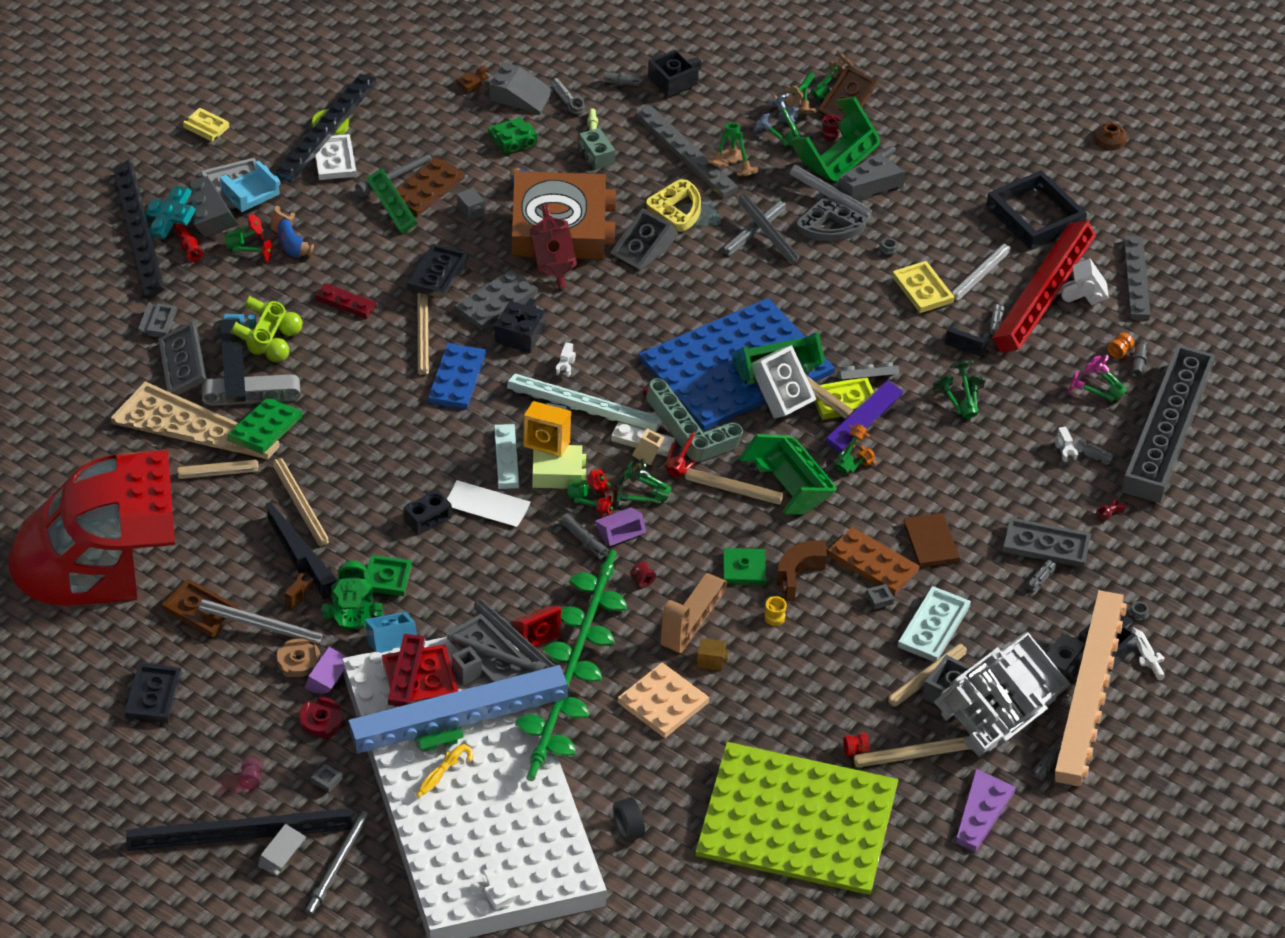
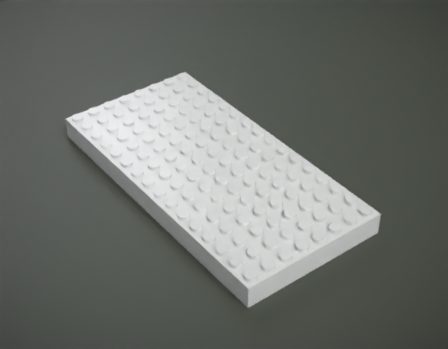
(479, 819)

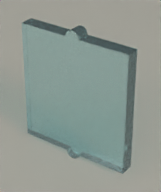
(707, 217)

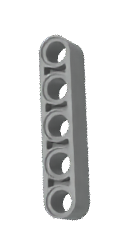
(257, 389)

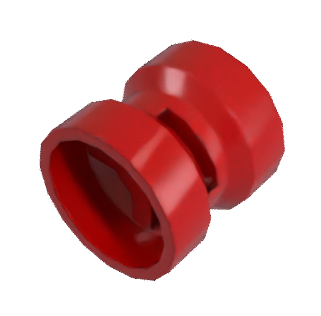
(856, 744)

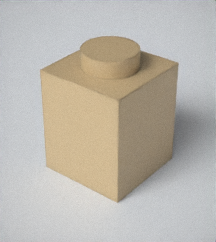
(648, 446)

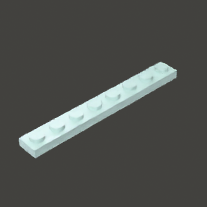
(584, 402)

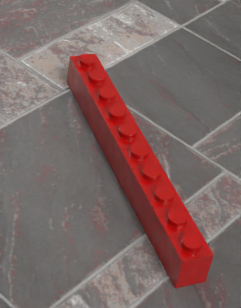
(1044, 287)

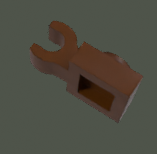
(472, 81)
(296, 593)

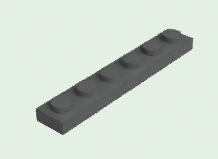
(1136, 277)

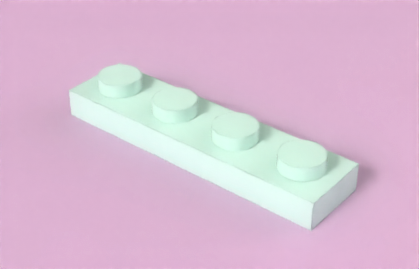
(506, 456)

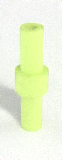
(592, 120)

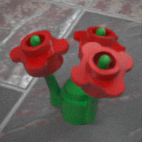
(596, 479)

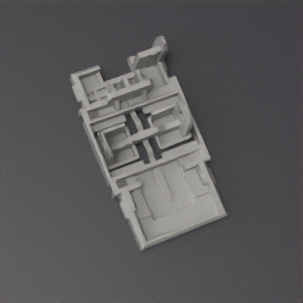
(1025, 674)

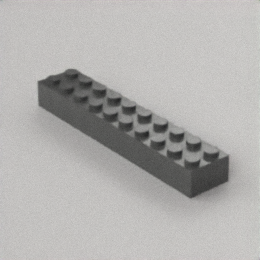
(1168, 424)

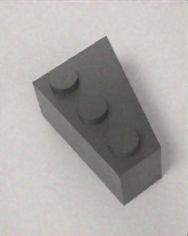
(871, 177)

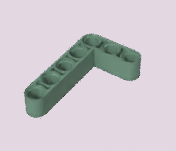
(681, 425)

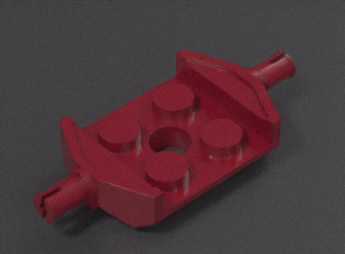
(550, 262)

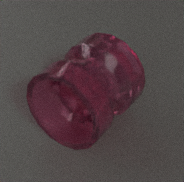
(251, 773)

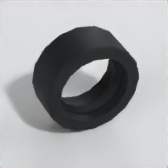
(628, 819)

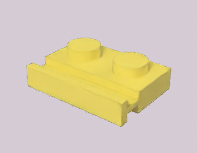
(206, 124)

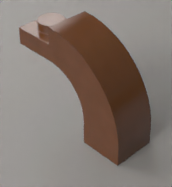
(799, 558)

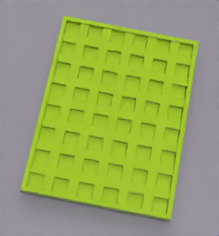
(797, 818)

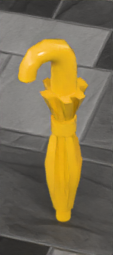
(450, 759)

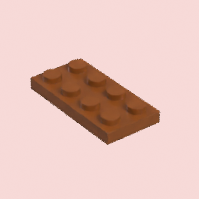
(873, 560)

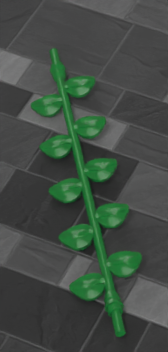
(583, 670)

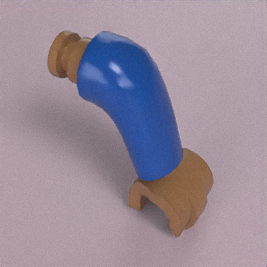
(291, 243)

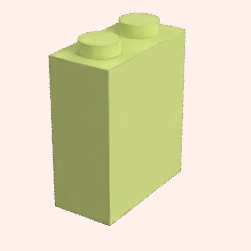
(558, 471)

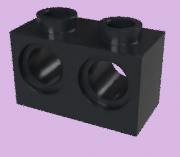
(427, 512)

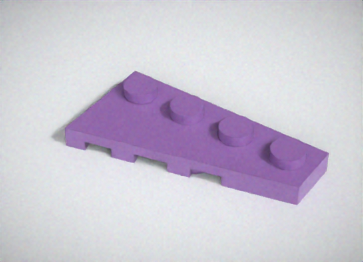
(983, 807)

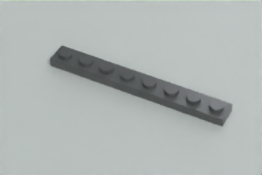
(686, 151)

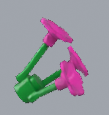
(1098, 366)

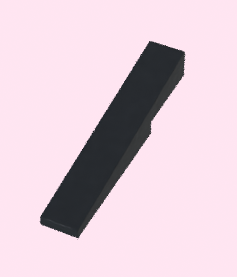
(300, 553)

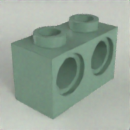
(596, 148)

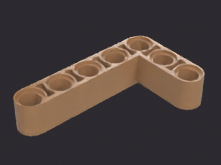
(683, 621)

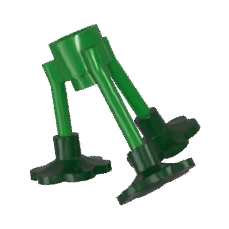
(968, 407)
(659, 489)

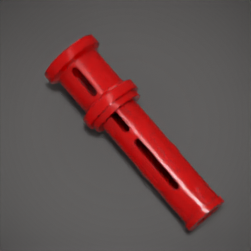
(188, 243)

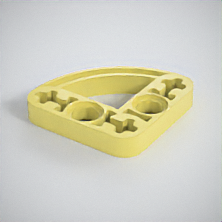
(659, 204)

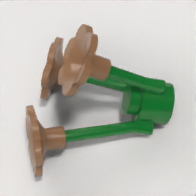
(836, 69)
(732, 155)

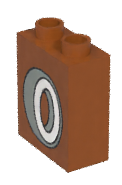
(571, 197)

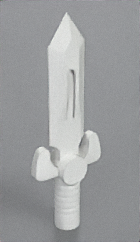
(1148, 653)

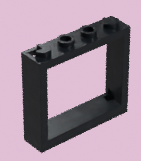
(1016, 224)

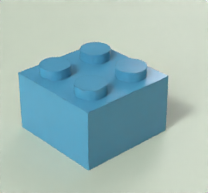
(387, 631)

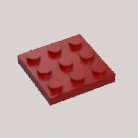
(434, 673)

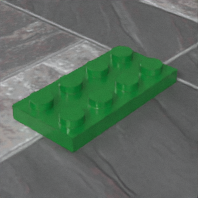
(264, 425)

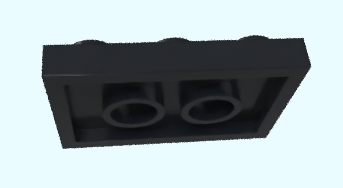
(153, 692)

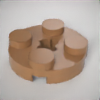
(287, 658)

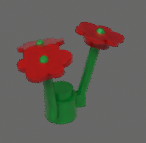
(235, 238)

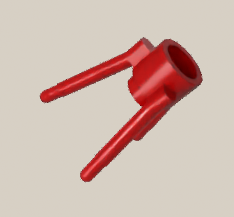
(676, 465)

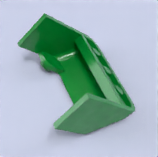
(857, 143)
(807, 350)
(793, 468)

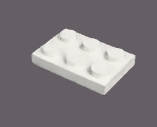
(336, 158)

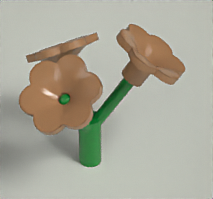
(795, 95)

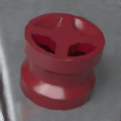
(643, 574)

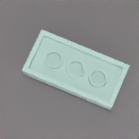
(934, 624)

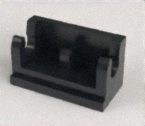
(966, 341)

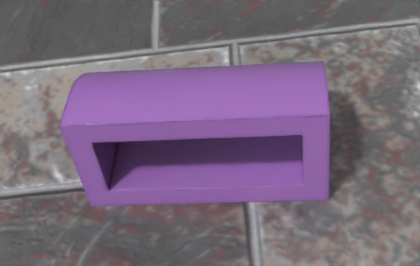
(621, 526)
(326, 672)

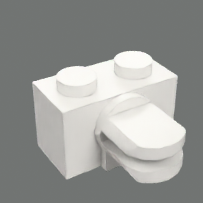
(1087, 283)

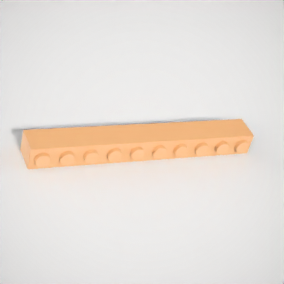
(1089, 689)

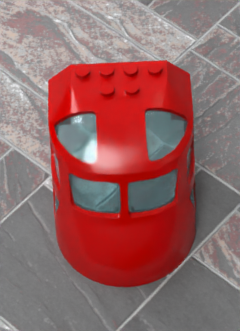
(84, 534)

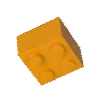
(547, 428)

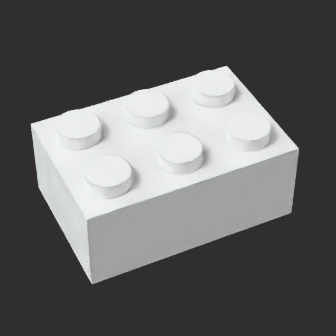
(783, 382)

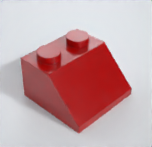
(540, 625)

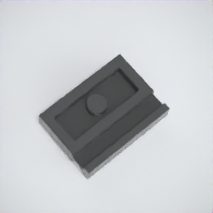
(157, 319)

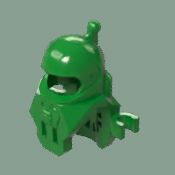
(352, 597)

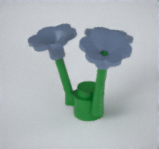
(786, 115)

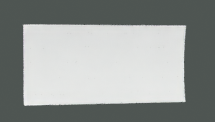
(488, 503)

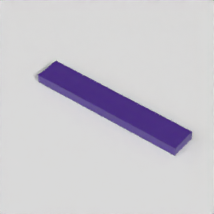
(864, 415)

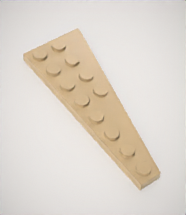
(172, 416)

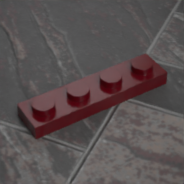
(406, 670)

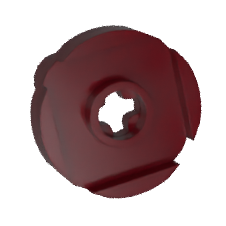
(321, 727)

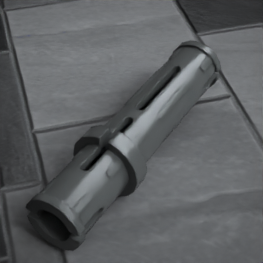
(589, 541)

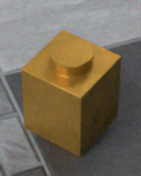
(712, 654)

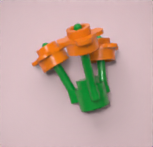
(844, 462)

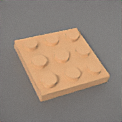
(663, 700)

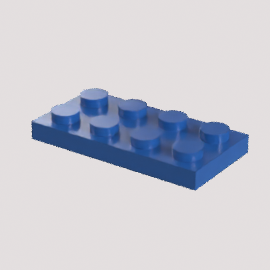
(457, 376)

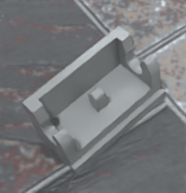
(280, 850)

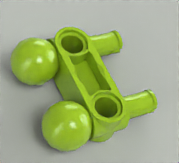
(260, 339)

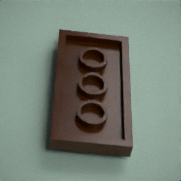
(429, 185)

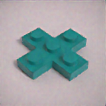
(170, 211)

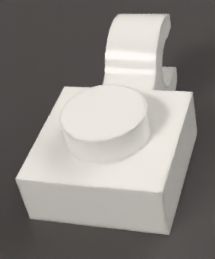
(567, 357)
(1064, 443)
(497, 892)

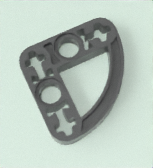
(829, 209)

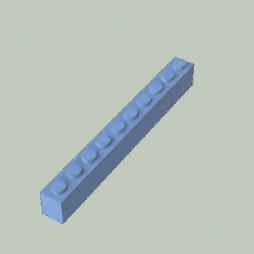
(458, 709)

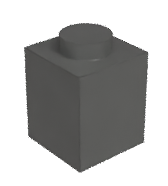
(470, 204)
(466, 665)

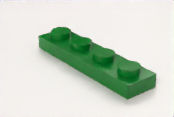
(392, 201)

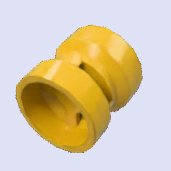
(775, 611)

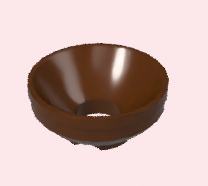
(1110, 139)

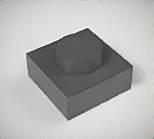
(880, 596)
(326, 778)

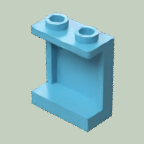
(251, 188)

